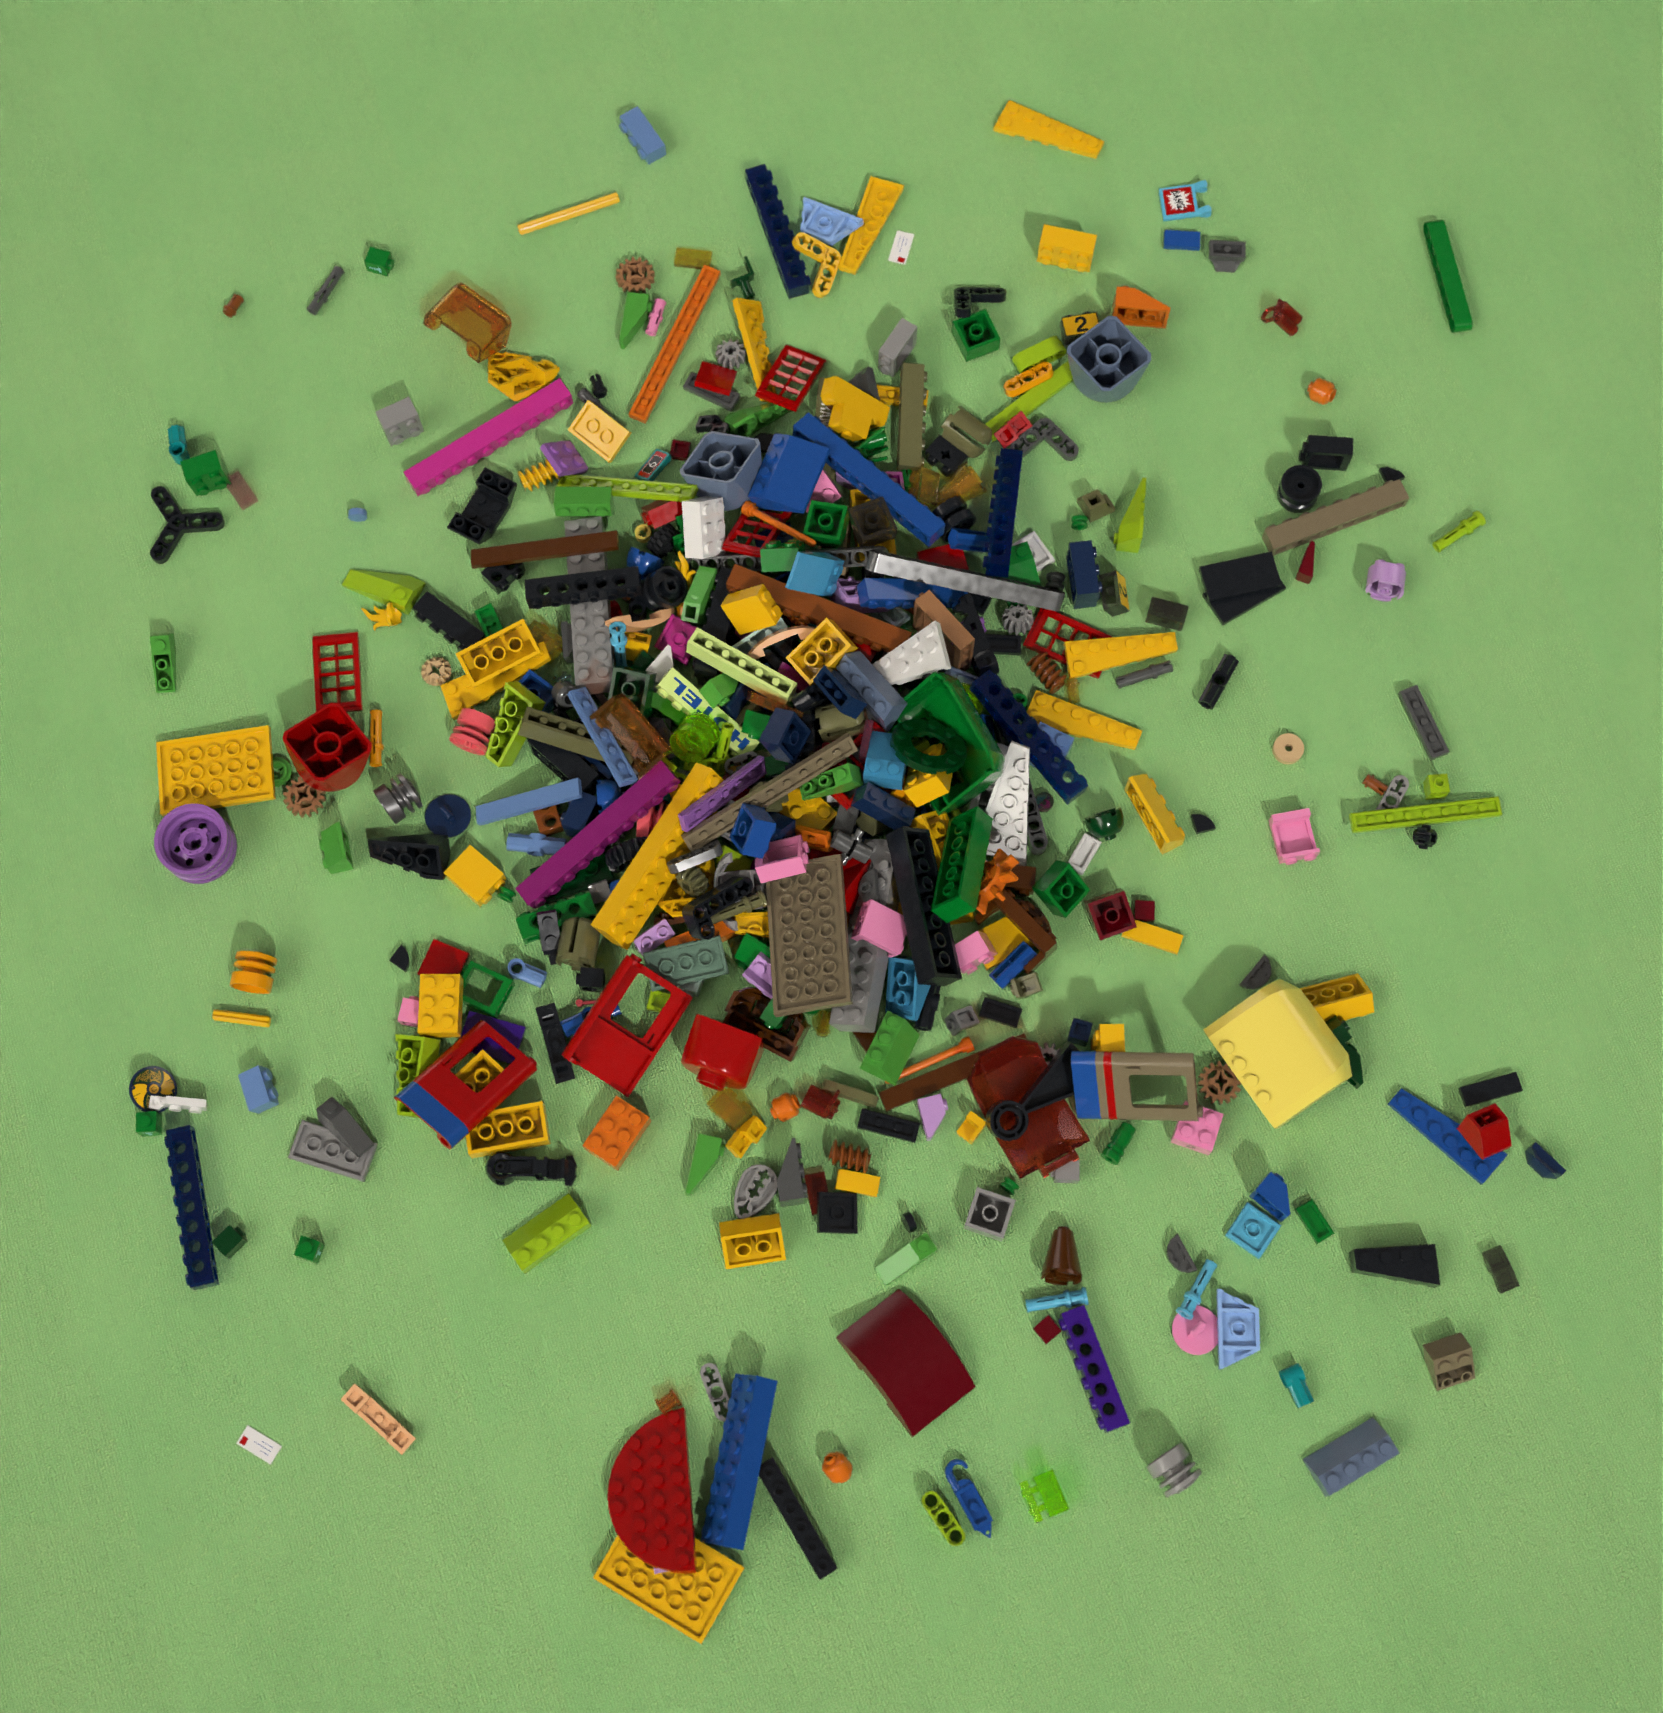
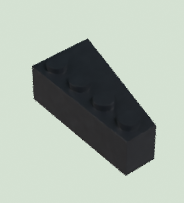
(1400, 1263)

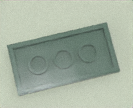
(688, 962)

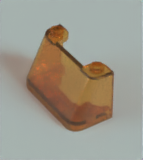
(472, 319)

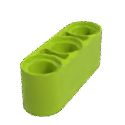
(1044, 351)
(952, 1524)

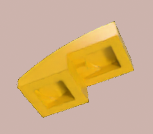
(748, 1133)
(857, 1183)

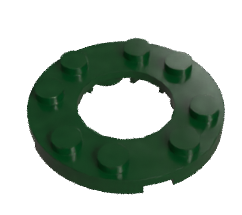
(909, 755)

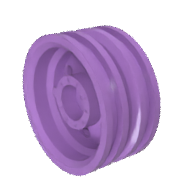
(169, 836)

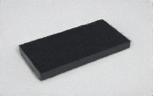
(1240, 577)
(1231, 608)

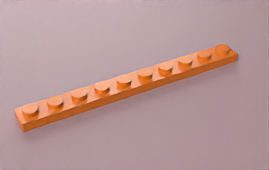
(674, 344)

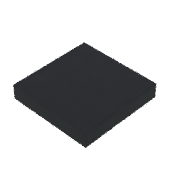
(837, 1213)

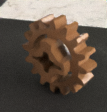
(635, 275)
(303, 805)
(1211, 1083)

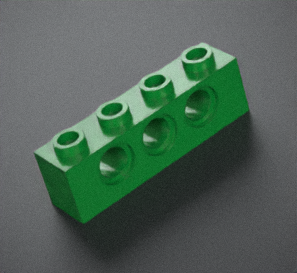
(526, 920)

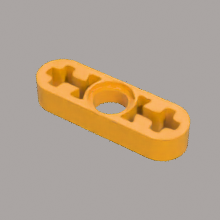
(1044, 372)

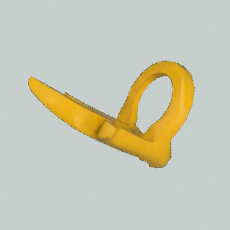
(683, 567)
(384, 617)

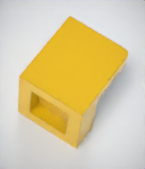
(971, 1127)

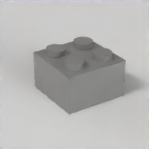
(399, 421)
(989, 1214)

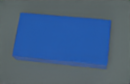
(1181, 240)

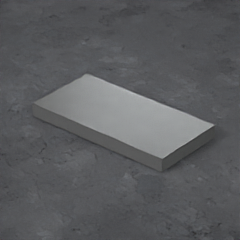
(321, 1149)

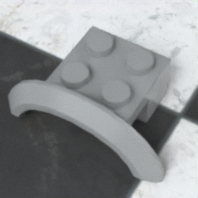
(721, 876)

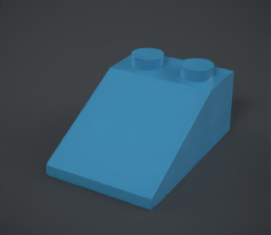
(815, 573)
(881, 764)
(904, 993)

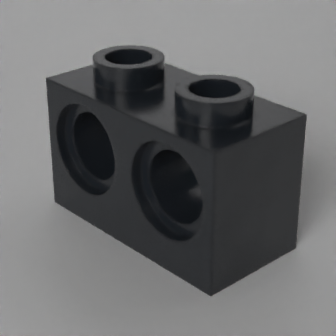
(507, 575)

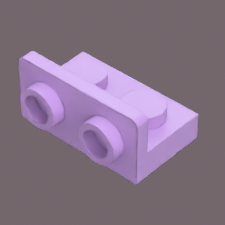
(653, 937)
(760, 974)

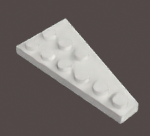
(915, 657)
(1010, 805)

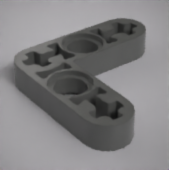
(1047, 435)
(707, 852)

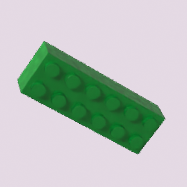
(962, 865)

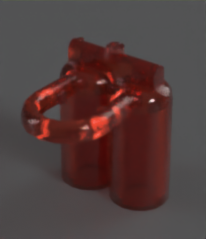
(1284, 316)
(821, 1102)

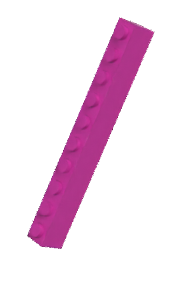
(488, 437)

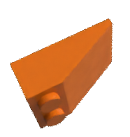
(1139, 309)

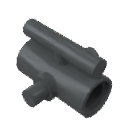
(851, 846)

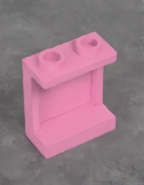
(1293, 836)
(880, 927)

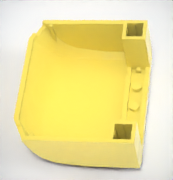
(1280, 1051)

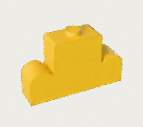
(852, 409)

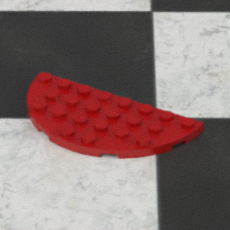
(653, 1495)

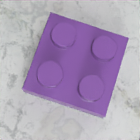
(564, 458)

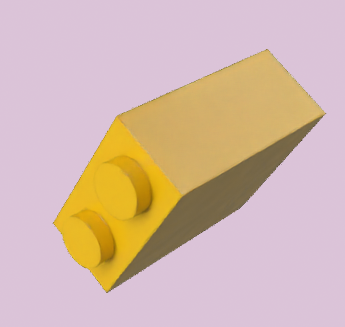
(751, 609)
(475, 876)

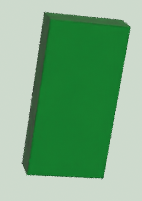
(1314, 1221)

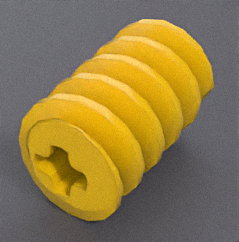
(537, 475)

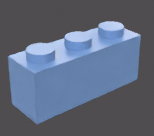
(642, 135)

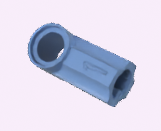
(528, 973)

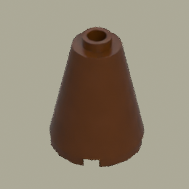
(1062, 1259)

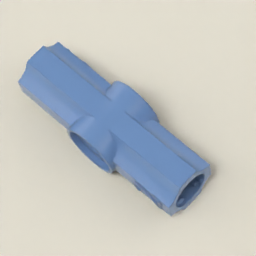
(534, 844)

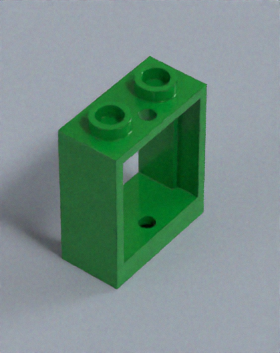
(501, 996)

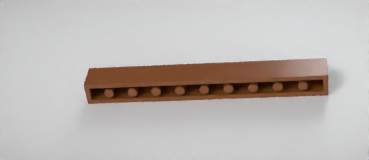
(814, 609)

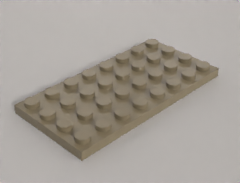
(809, 939)

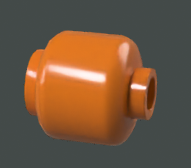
(1321, 391)
(785, 1107)
(837, 1467)

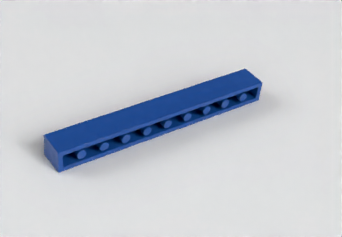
(872, 481)

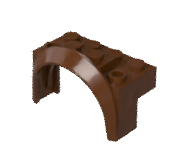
(1029, 921)
(784, 1043)

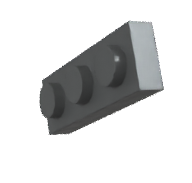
(721, 400)

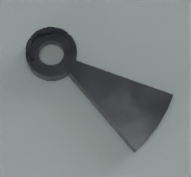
(1050, 1087)

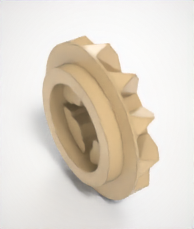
(434, 679)

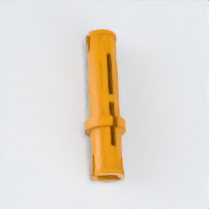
(376, 738)

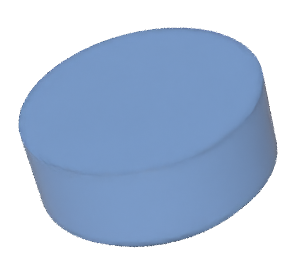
(357, 514)

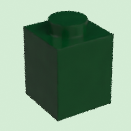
(1339, 1029)
(230, 1241)

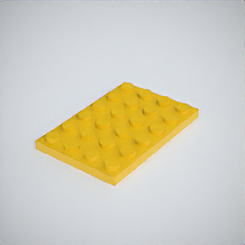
(216, 769)
(681, 1600)

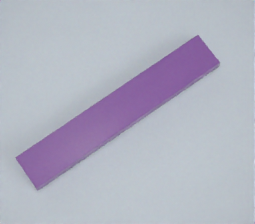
(722, 793)

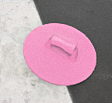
(1196, 1335)

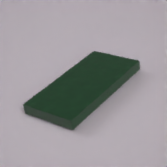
(593, 873)

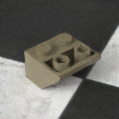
(1449, 1361)

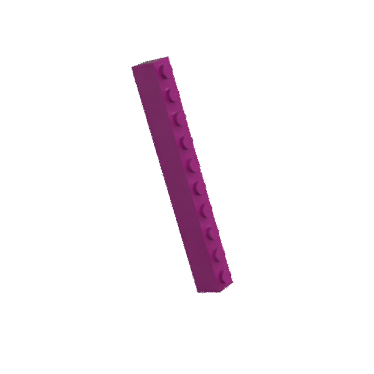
(598, 835)

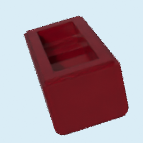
(1306, 567)

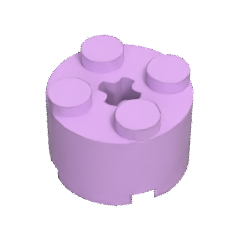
(1386, 580)

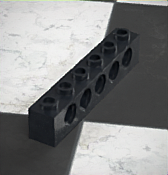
(575, 582)
(796, 1519)

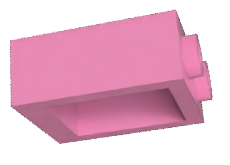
(786, 867)

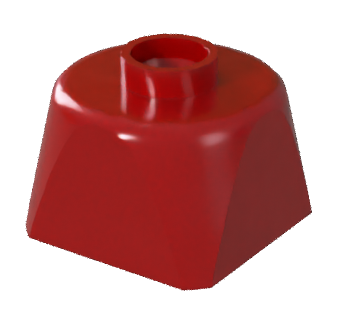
(328, 749)
(721, 1054)

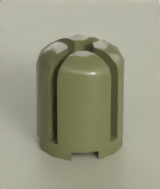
(972, 426)
(836, 724)
(578, 943)

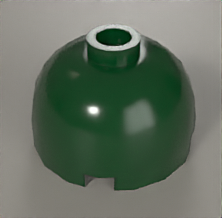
(1106, 824)

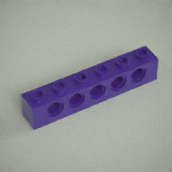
(1080, 1317)

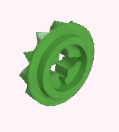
(286, 770)

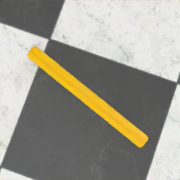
(568, 213)

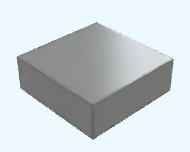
(599, 891)

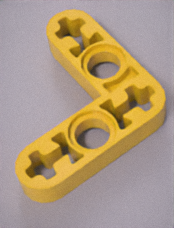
(824, 258)

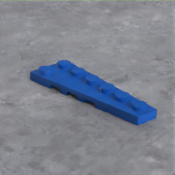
(1444, 1135)

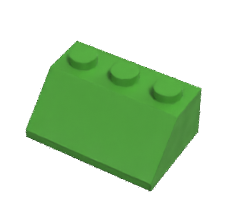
(584, 501)
(890, 1048)

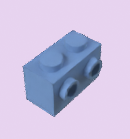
(258, 1089)

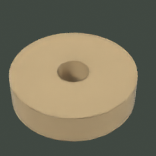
(1288, 740)

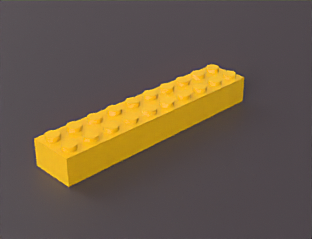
(648, 872)

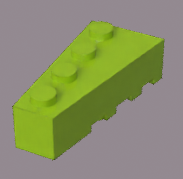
(505, 741)
(414, 1056)

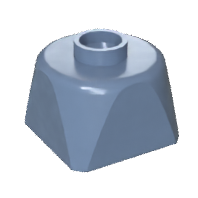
(1107, 361)
(724, 467)

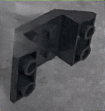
(485, 507)

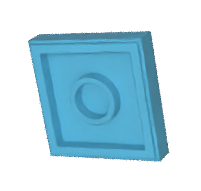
(1253, 1230)

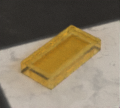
(692, 258)

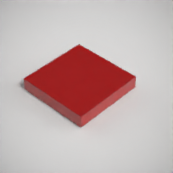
(715, 378)
(443, 959)

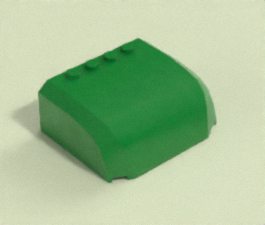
(946, 701)

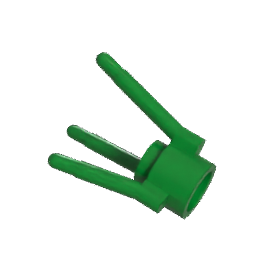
(866, 455)

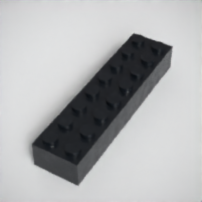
(916, 880)

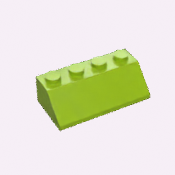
(546, 1233)

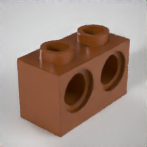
(544, 815)

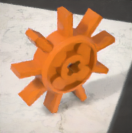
(994, 879)

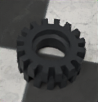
(662, 541)

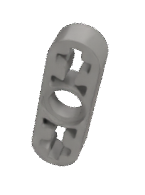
(1398, 796)
(706, 1379)

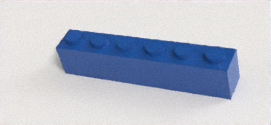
(901, 593)

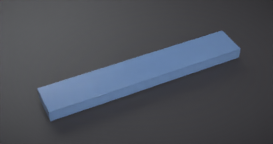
(602, 738)
(529, 801)

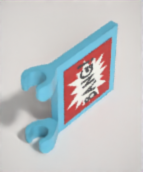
(1181, 202)

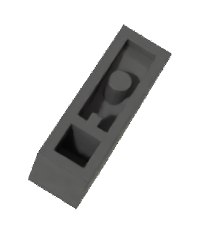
(343, 1126)

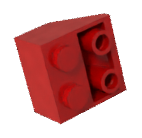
(1486, 1131)

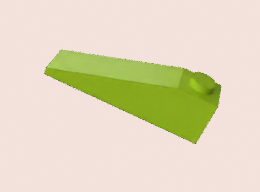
(1131, 528)
(386, 587)

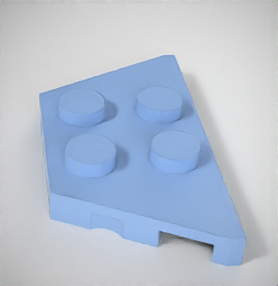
(827, 223)
(1236, 1329)

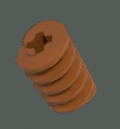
(1047, 672)
(850, 1156)

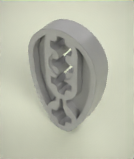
(746, 1182)

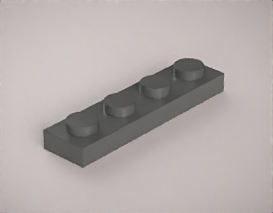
(1423, 722)

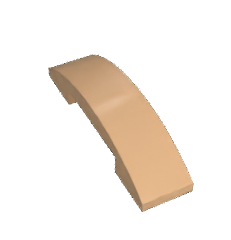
(655, 619)
(757, 650)
(378, 1418)

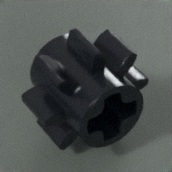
(1424, 837)

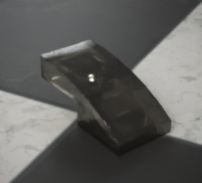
(1500, 1268)

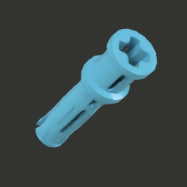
(615, 635)
(1192, 1297)
(1067, 1299)

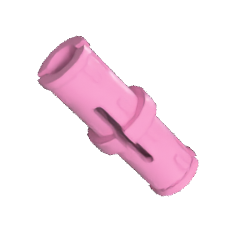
(655, 317)

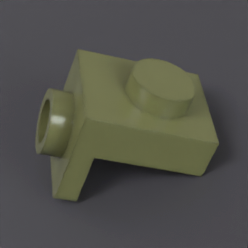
(1026, 985)

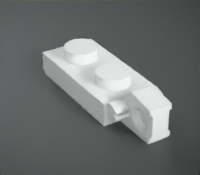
(177, 1103)

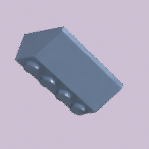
(881, 698)
(1350, 1456)

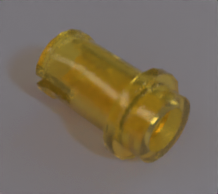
(1073, 690)
(823, 1025)

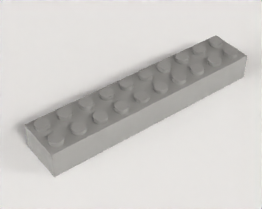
(590, 636)
(868, 961)

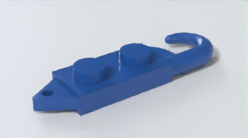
(969, 1499)

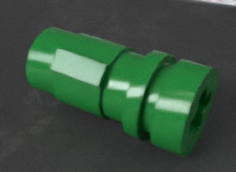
(1119, 1141)

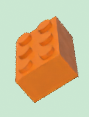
(617, 1133)

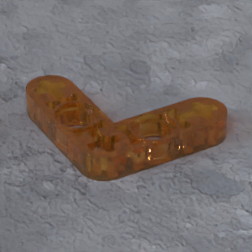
(769, 704)

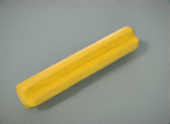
(241, 1018)

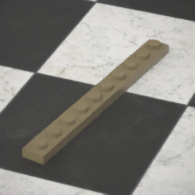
(771, 791)

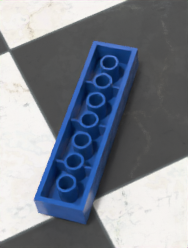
(739, 1461)

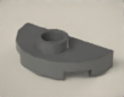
(868, 886)
(1258, 975)
(1179, 1256)

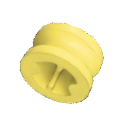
(643, 527)

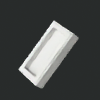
(1084, 853)

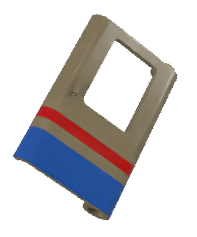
(1104, 1086)

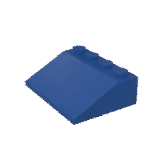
(788, 474)

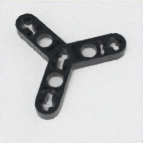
(178, 532)

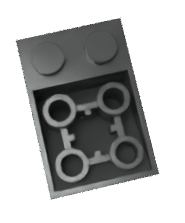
(789, 1182)

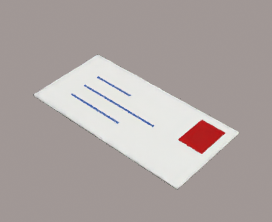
(901, 247)
(259, 1444)

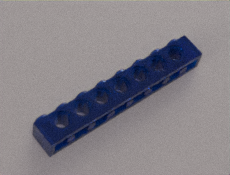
(755, 178)
(1004, 512)
(1017, 732)
(208, 1275)

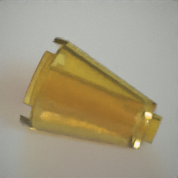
(962, 483)

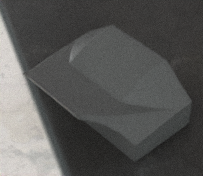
(1226, 254)
(866, 382)
(567, 642)

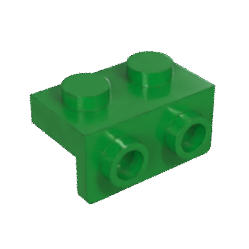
(678, 540)

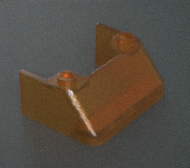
(633, 732)

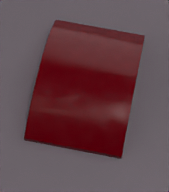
(907, 1361)

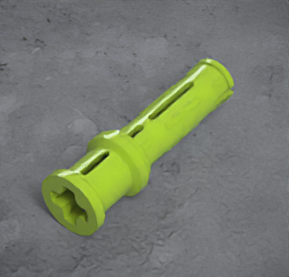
(1465, 526)
(721, 753)

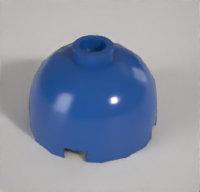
(646, 562)
(607, 793)

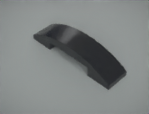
(555, 1042)

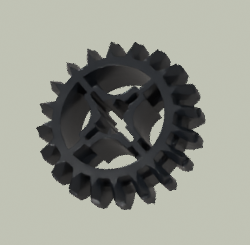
(621, 855)

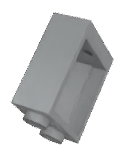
(897, 347)

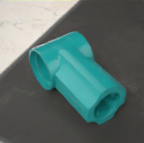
(178, 443)
(1294, 1380)

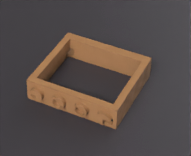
(928, 609)

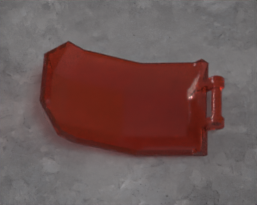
(1052, 1131)

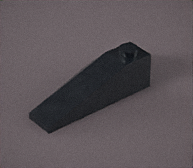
(419, 853)

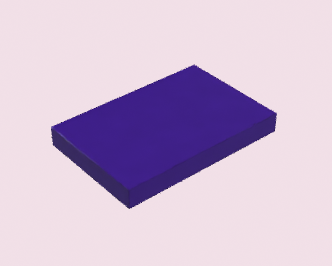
(512, 1032)

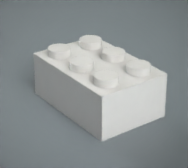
(703, 527)

